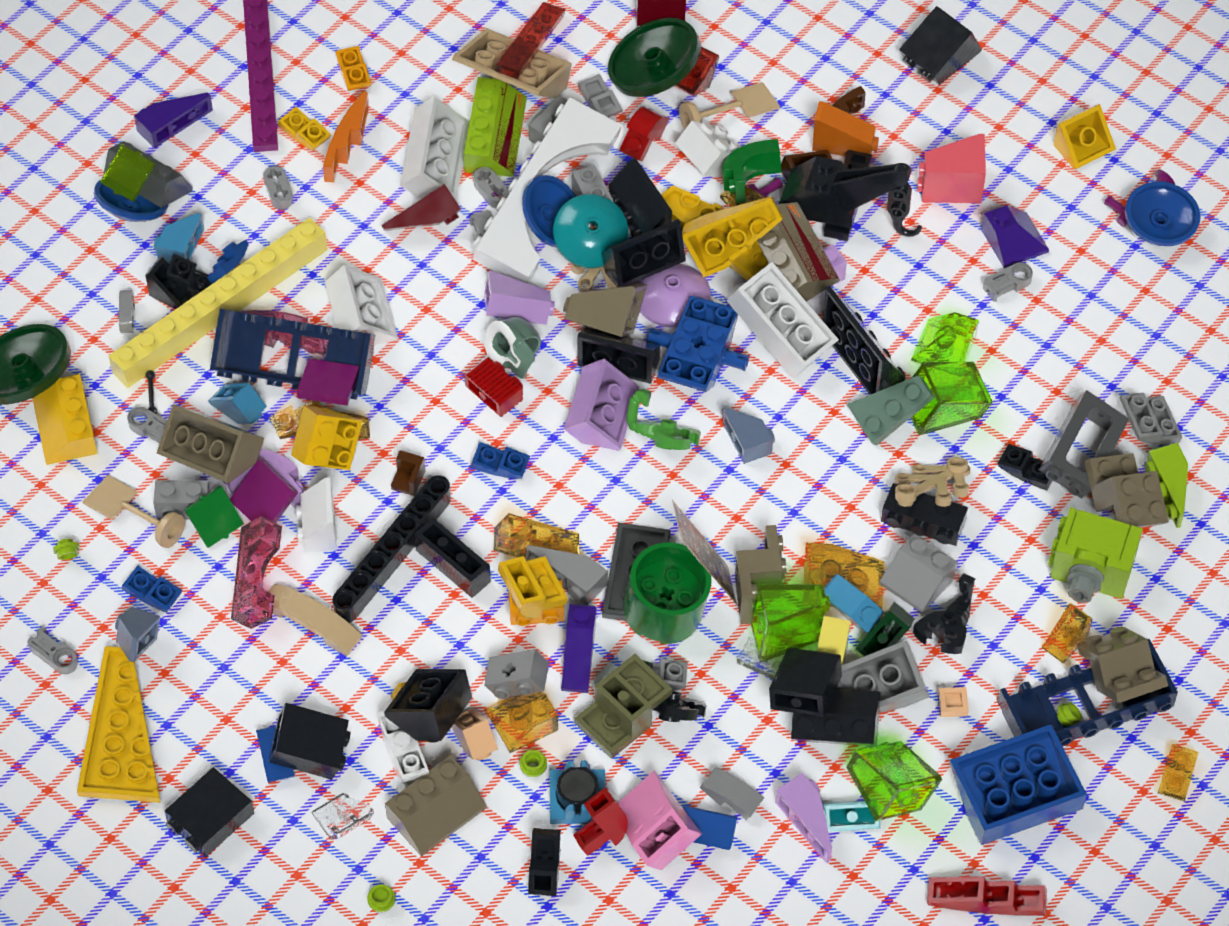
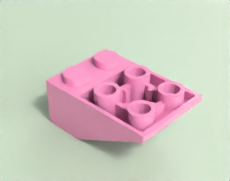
(657, 822)

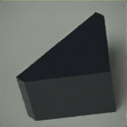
(162, 288)

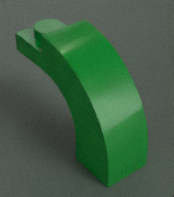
(748, 162)

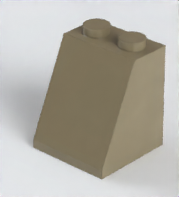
(607, 309)

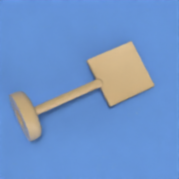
(751, 99)
(113, 496)

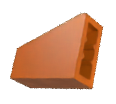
(842, 132)

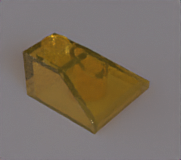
(523, 719)

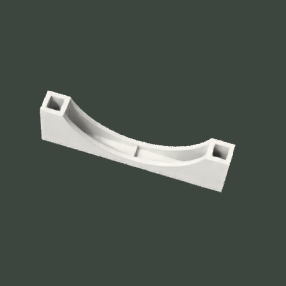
(573, 134)

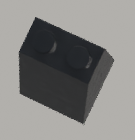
(939, 47)

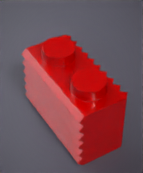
(494, 386)

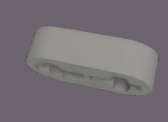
(273, 189)
(486, 190)
(126, 311)

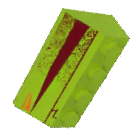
(494, 127)

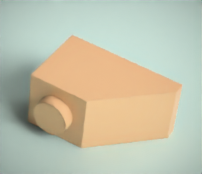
(474, 734)

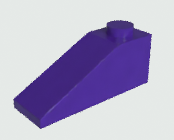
(169, 117)
(579, 648)

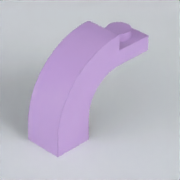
(282, 466)

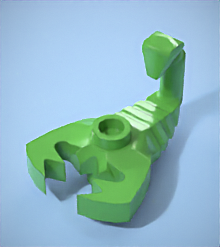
(665, 433)

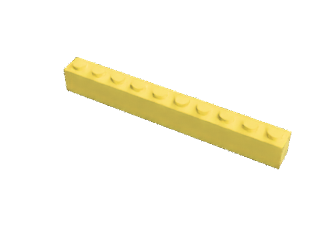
(230, 292)

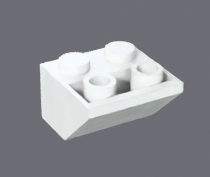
(706, 147)

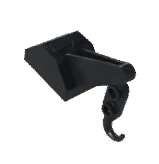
(834, 192)

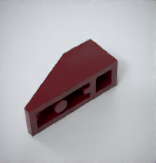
(429, 211)

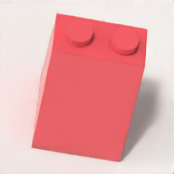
(954, 172)

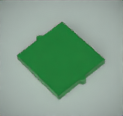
(214, 516)

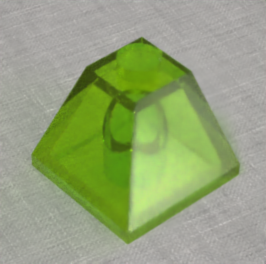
(946, 339)

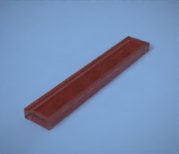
(530, 40)

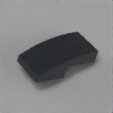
(185, 276)
(1022, 465)

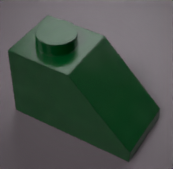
(886, 631)

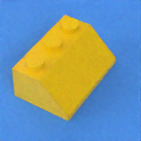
(64, 421)

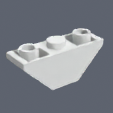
(402, 750)

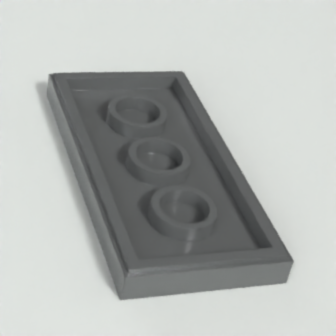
(628, 545)

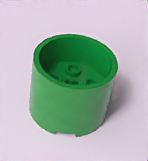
(666, 593)

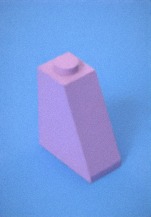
(513, 298)

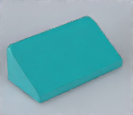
(849, 816)

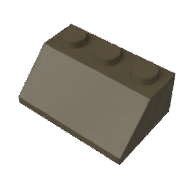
(435, 806)

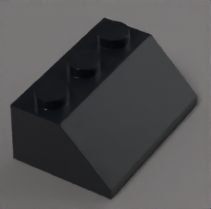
(639, 199)
(645, 254)
(631, 356)
(430, 703)
(848, 720)

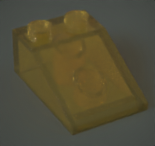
(862, 571)

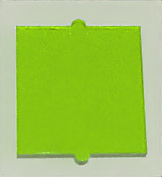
(127, 173)

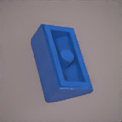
(716, 828)

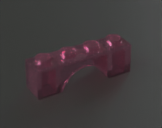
(257, 546)

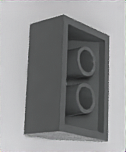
(163, 183)

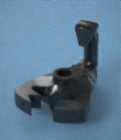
(951, 622)
(677, 709)

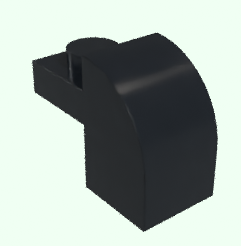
(544, 862)

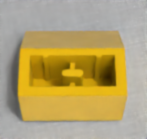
(326, 438)

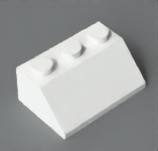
(360, 304)

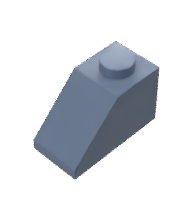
(748, 435)
(136, 631)

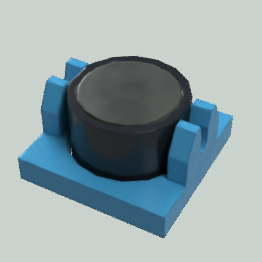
(571, 790)

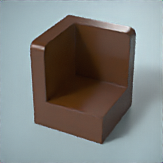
(409, 473)

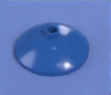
(541, 204)
(1166, 205)
(125, 209)

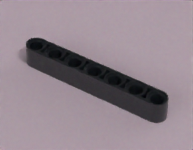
(391, 559)

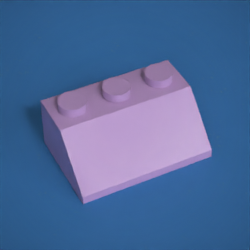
(600, 406)

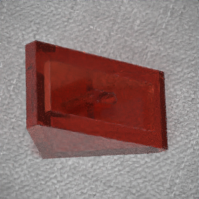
(701, 75)

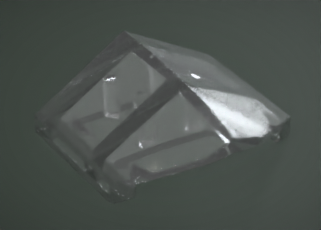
(342, 815)

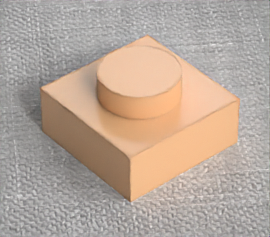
(953, 702)

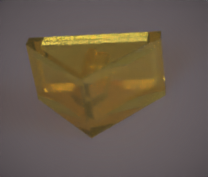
(1068, 632)

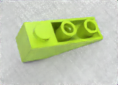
(1172, 475)

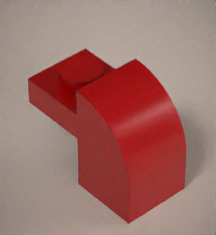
(643, 128)
(607, 824)

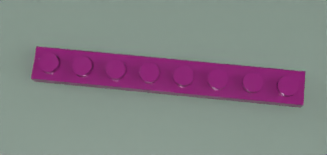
(260, 76)

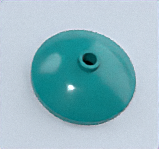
(577, 241)

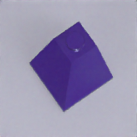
(1012, 235)

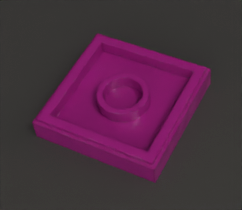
(328, 382)
(263, 493)

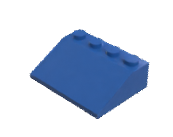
(1017, 784)

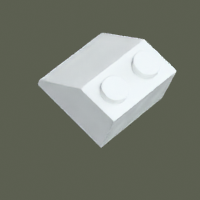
(317, 518)

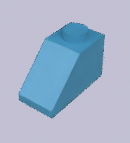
(180, 238)
(238, 403)
(853, 603)

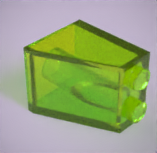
(957, 392)
(787, 617)
(892, 779)

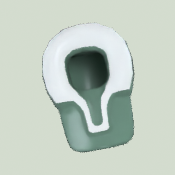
(512, 344)

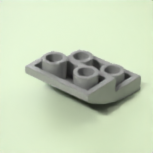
(1151, 419)

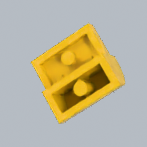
(532, 585)

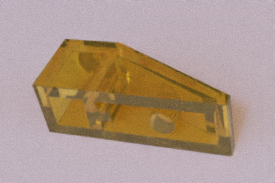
(516, 533)

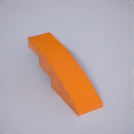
(348, 133)

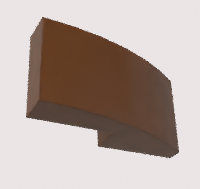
(852, 101)

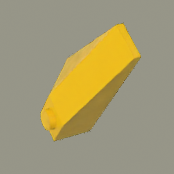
(727, 233)

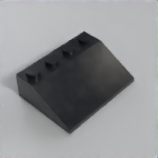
(859, 346)

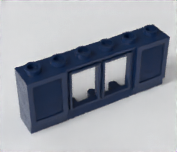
(242, 338)
(1033, 709)

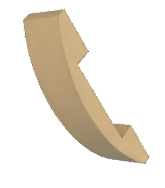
(316, 618)

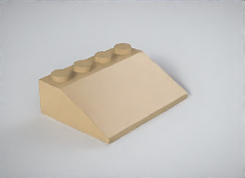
(543, 76)

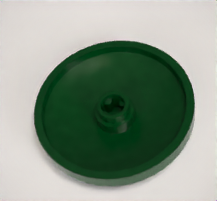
(654, 57)
(31, 361)

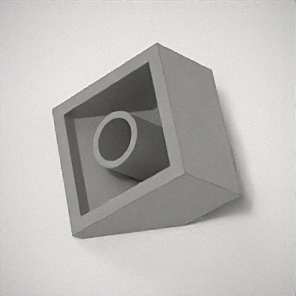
(919, 573)

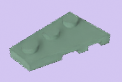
(891, 407)

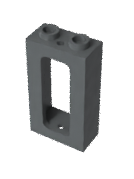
(1055, 463)

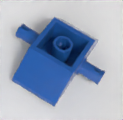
(699, 345)

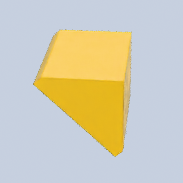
(1084, 137)

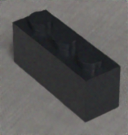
(926, 517)
(452, 557)

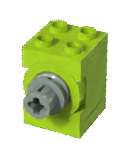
(1093, 554)

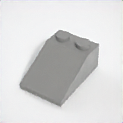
(889, 671)

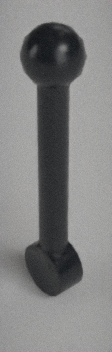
(150, 375)

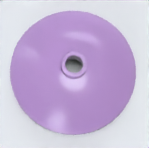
(666, 303)

